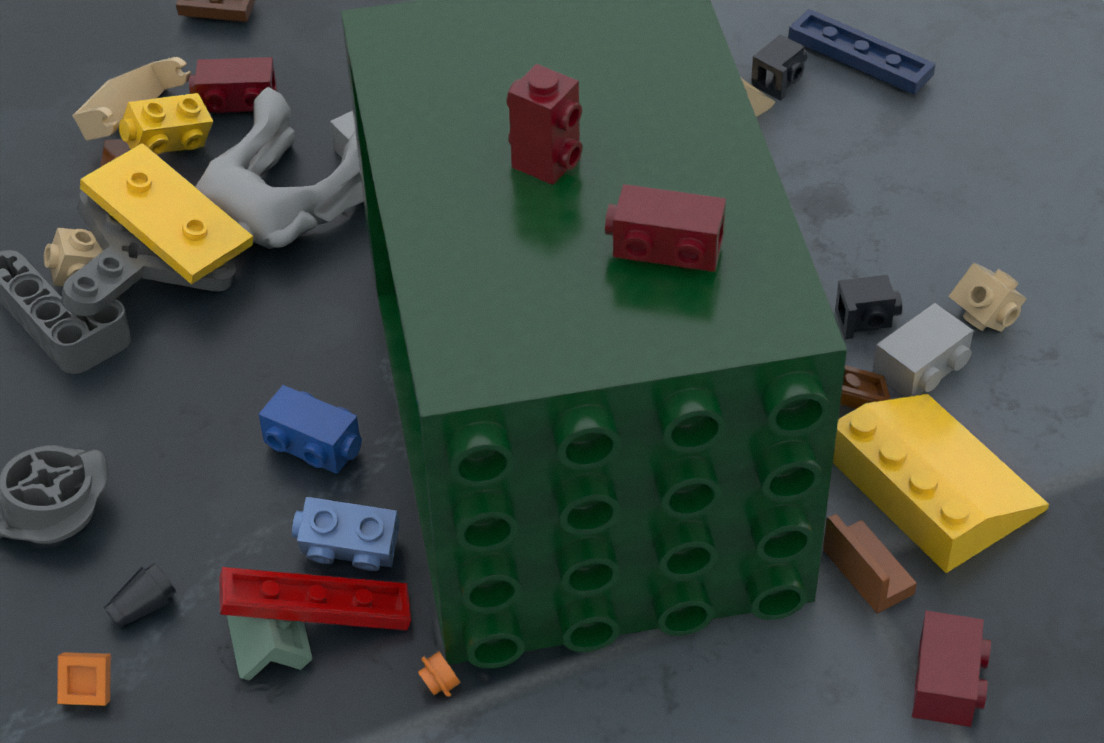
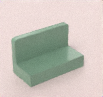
(266, 640)

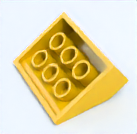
(933, 477)

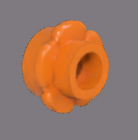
(438, 674)

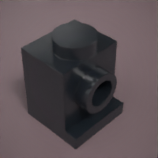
(778, 66)
(866, 304)

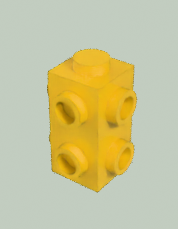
(166, 123)

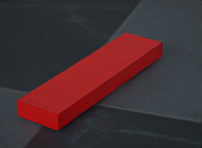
(314, 598)

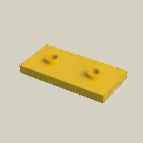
(166, 213)

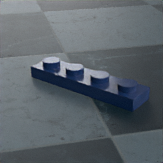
(862, 51)

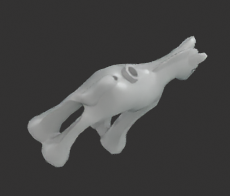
(277, 213)

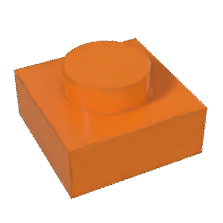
(84, 678)

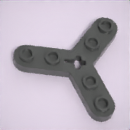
(114, 271)

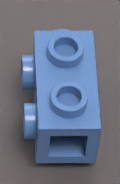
(346, 532)

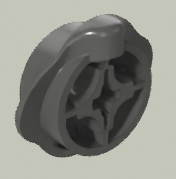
(50, 492)

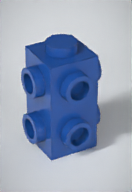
(310, 429)

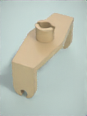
(106, 107)

